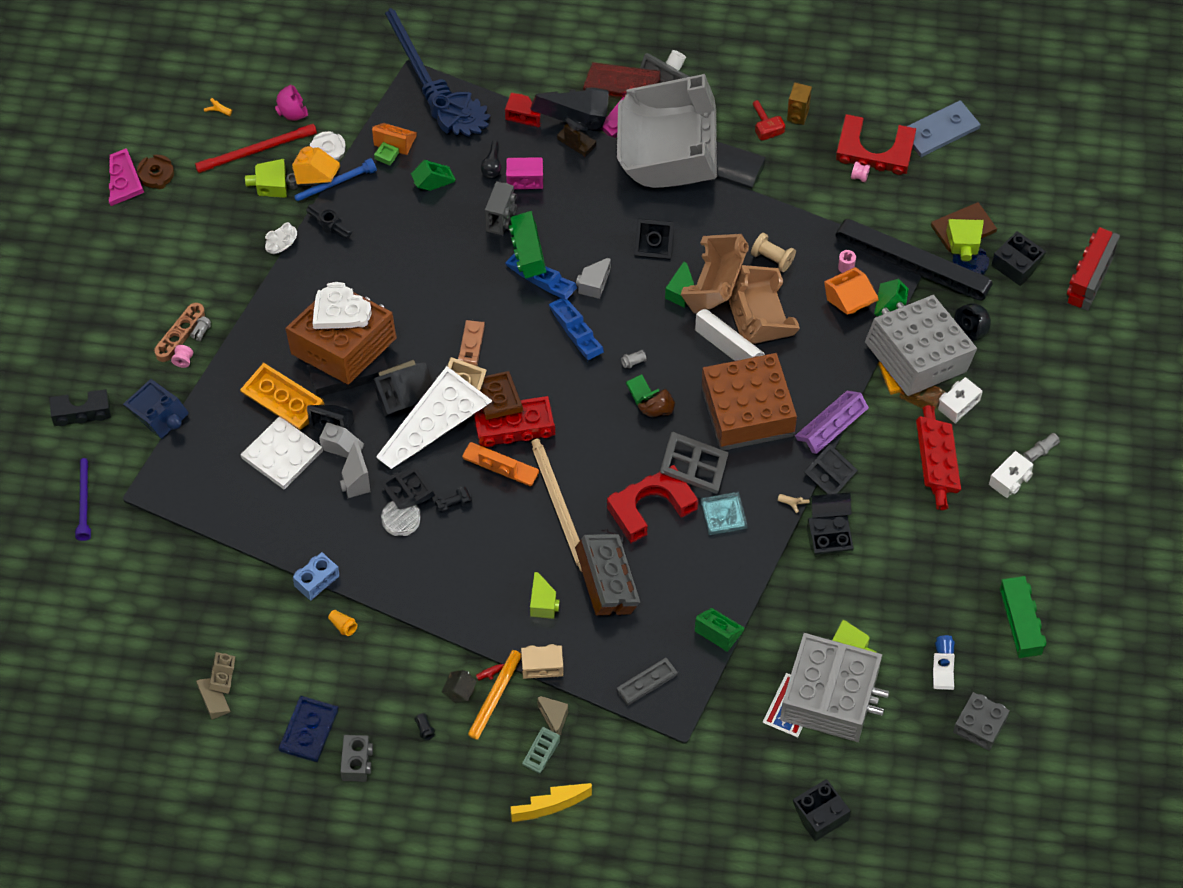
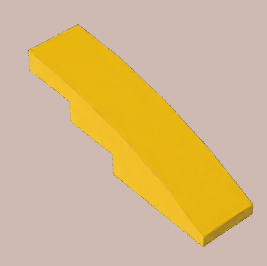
(560, 799)

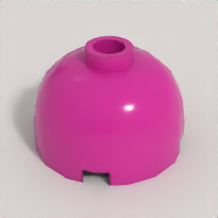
(290, 104)

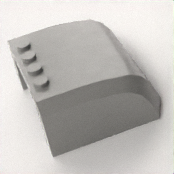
(668, 133)

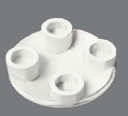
(280, 239)

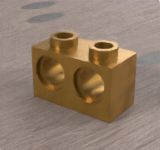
(799, 103)

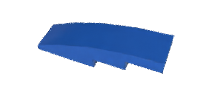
(549, 281)
(576, 328)

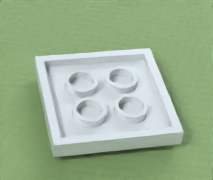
(282, 453)

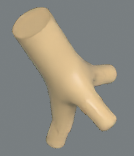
(792, 501)

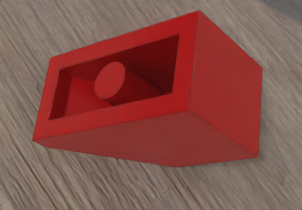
(519, 110)

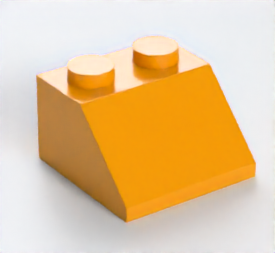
(314, 166)

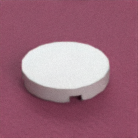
(330, 143)

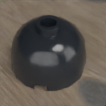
(973, 320)

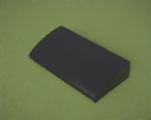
(738, 165)
(327, 384)

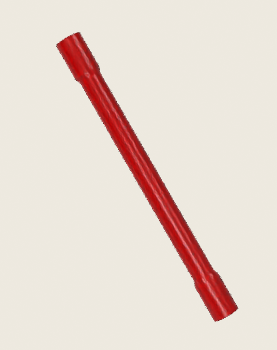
(255, 148)

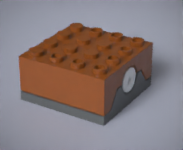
(748, 401)

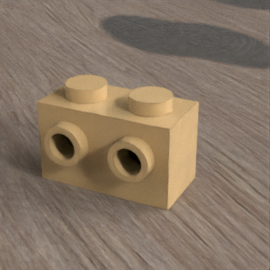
(542, 661)

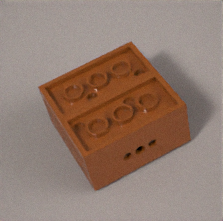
(341, 350)

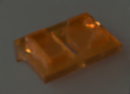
(930, 397)

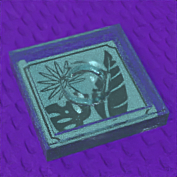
(724, 513)

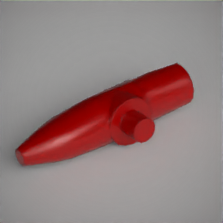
(489, 672)

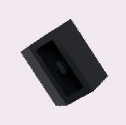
(1018, 258)
(829, 534)
(821, 810)

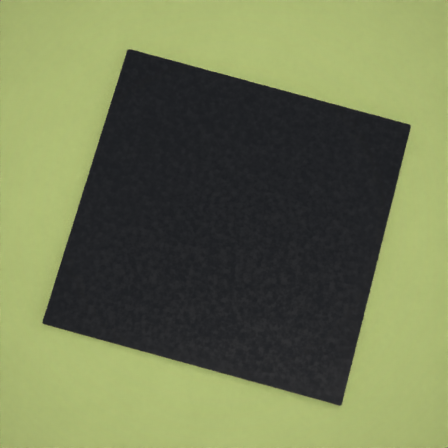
(436, 266)

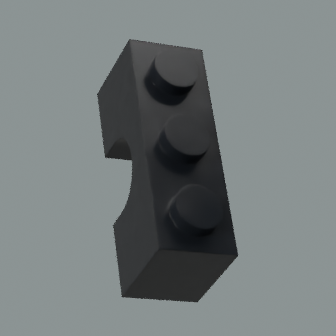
(94, 409)

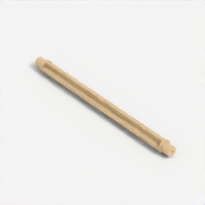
(556, 497)

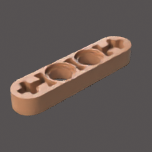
(176, 330)

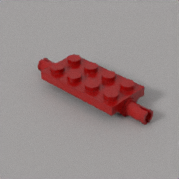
(938, 456)

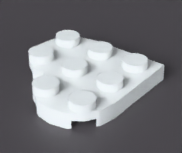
(340, 308)

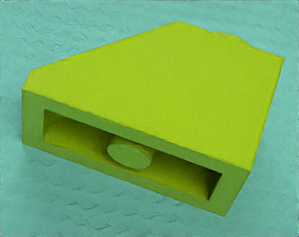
(543, 599)

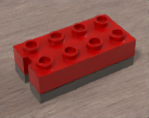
(1092, 268)

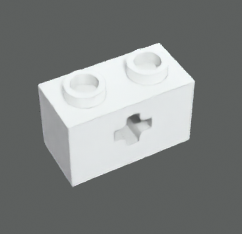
(959, 399)
(1011, 475)

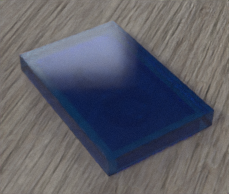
(308, 729)

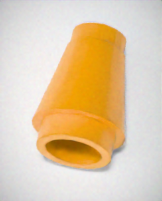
(345, 624)

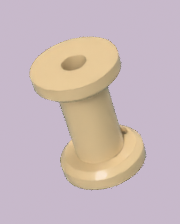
(773, 252)

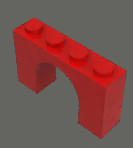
(893, 160)
(623, 504)

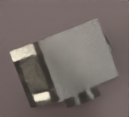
(459, 686)

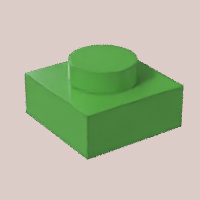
(386, 153)

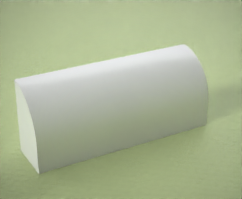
(725, 337)

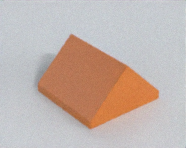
(394, 136)

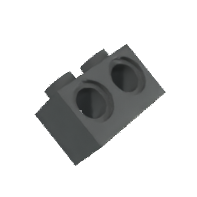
(356, 758)

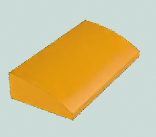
(280, 395)

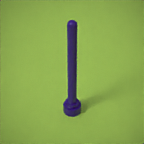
(83, 531)

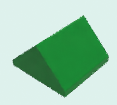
(718, 628)

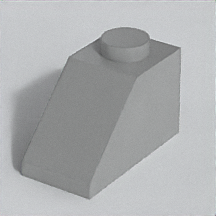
(594, 278)
(338, 440)

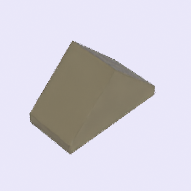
(553, 713)

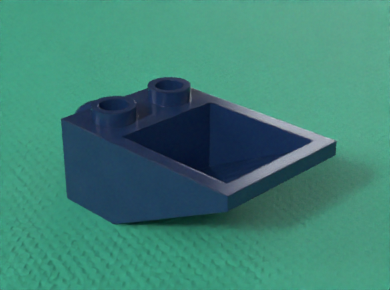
(156, 408)

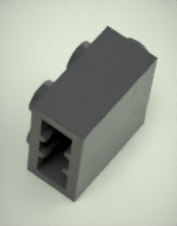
(500, 208)
(981, 721)

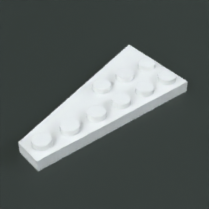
(439, 410)

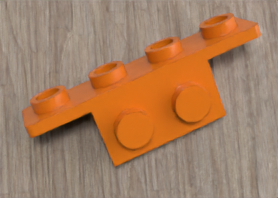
(500, 464)

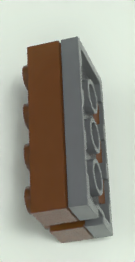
(607, 574)

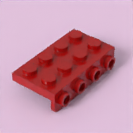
(532, 423)

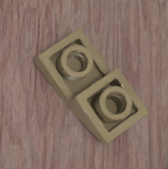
(222, 672)

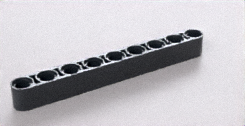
(914, 259)

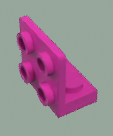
(525, 173)

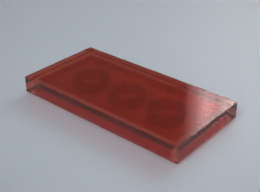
(619, 78)

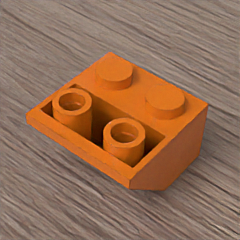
(850, 291)

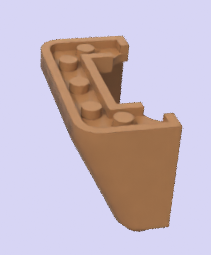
(722, 265)
(758, 306)

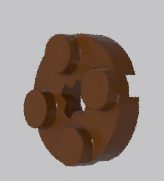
(159, 179)

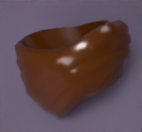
(658, 405)

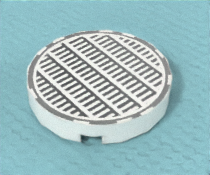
(400, 521)

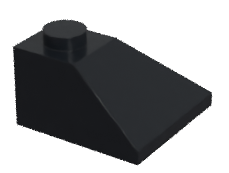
(321, 414)

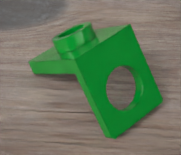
(640, 389)

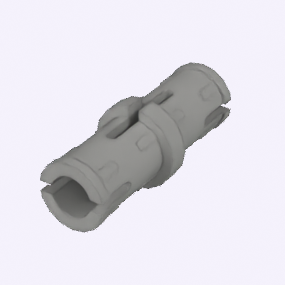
(1042, 447)

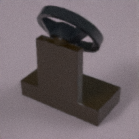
(575, 138)

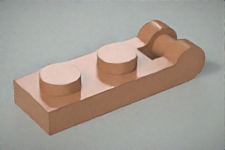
(471, 342)

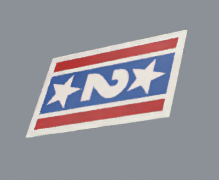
(773, 715)

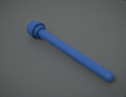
(367, 167)

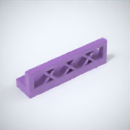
(832, 420)

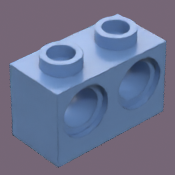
(319, 578)

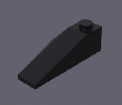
(584, 106)

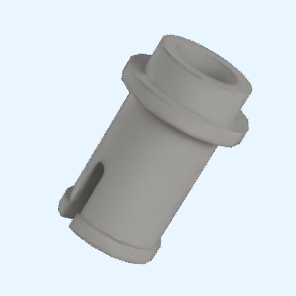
(202, 325)
(632, 359)

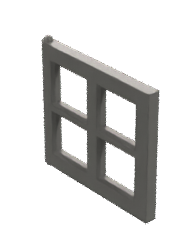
(694, 462)

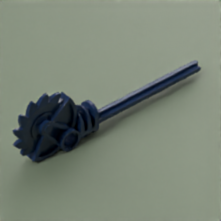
(452, 110)

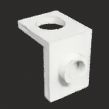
(943, 675)

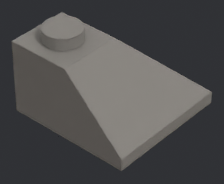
(355, 473)

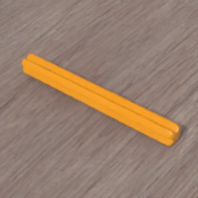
(495, 694)

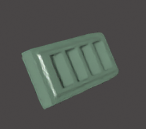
(549, 735)

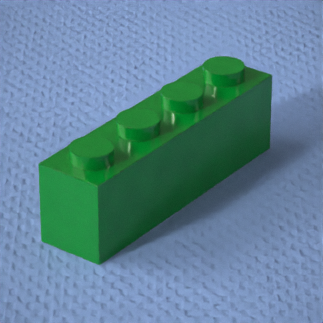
(528, 245)
(1022, 617)

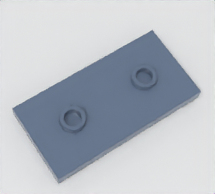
(943, 128)

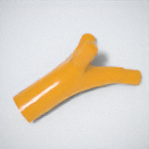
(218, 107)

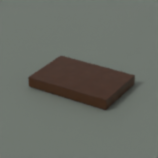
(972, 212)
(503, 394)

